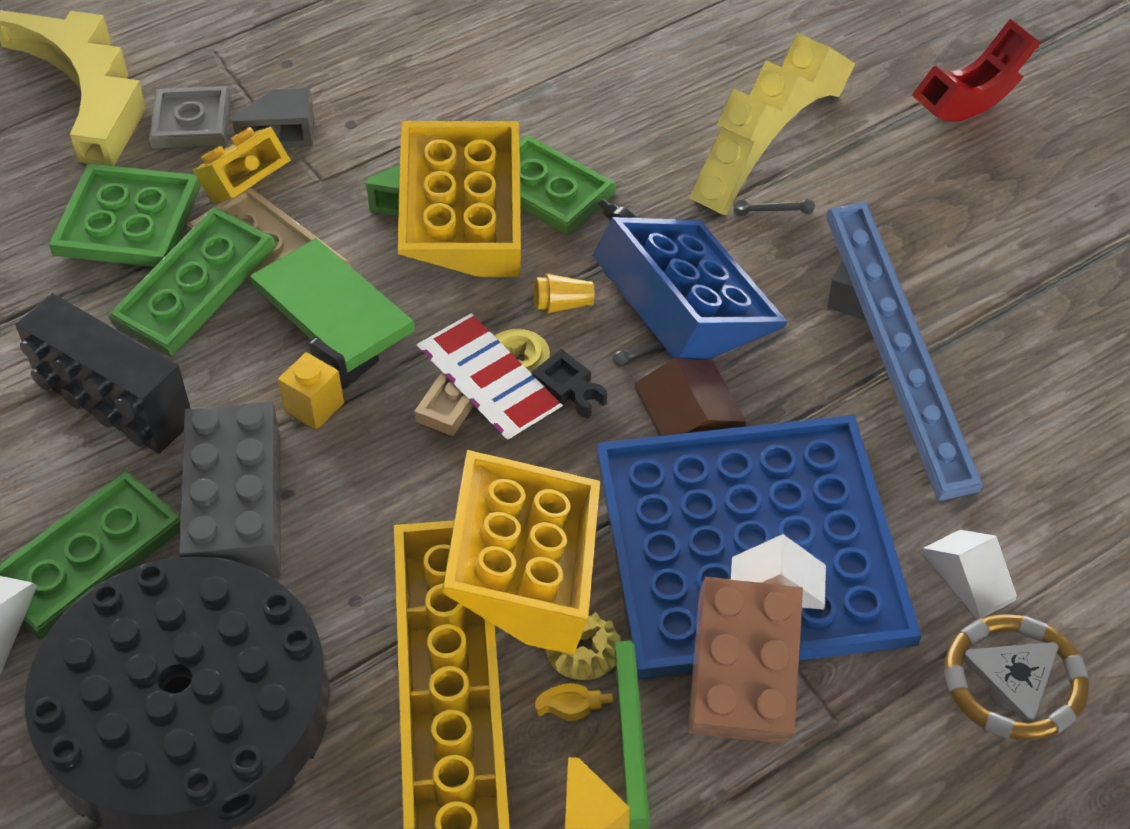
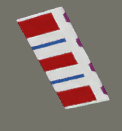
(489, 376)

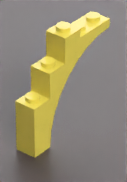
(82, 50)
(755, 119)

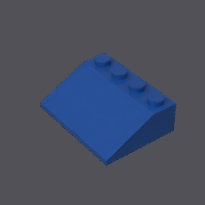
(685, 286)

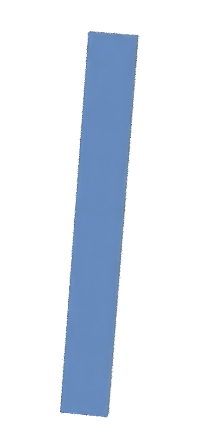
(904, 353)

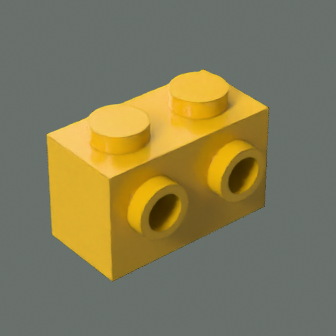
(241, 165)

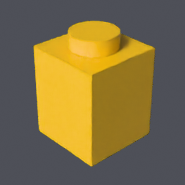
(311, 391)

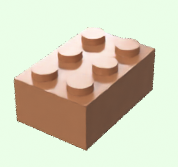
(746, 660)

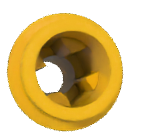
(561, 293)

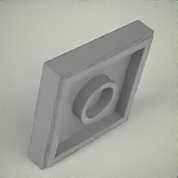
(190, 117)

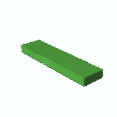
(631, 735)

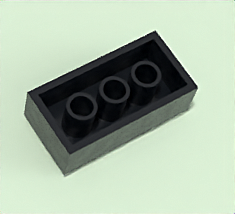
(104, 372)

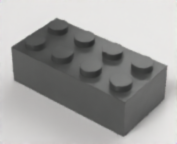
(232, 485)

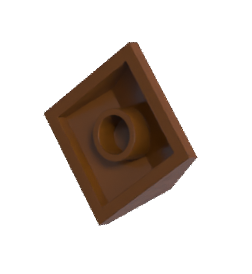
(688, 398)

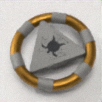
(1016, 676)

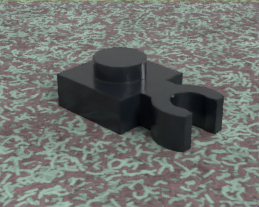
(570, 381)

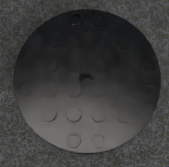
(178, 696)

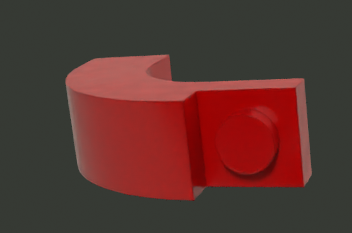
(983, 83)

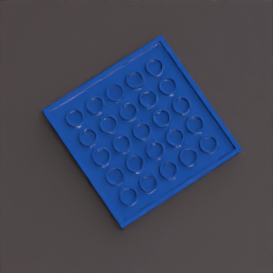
(705, 496)

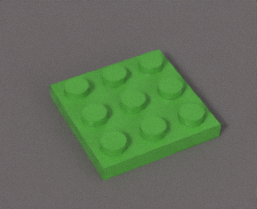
(125, 215)

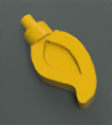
(570, 701)

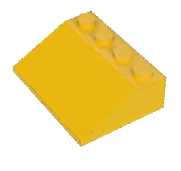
(461, 196)
(524, 549)

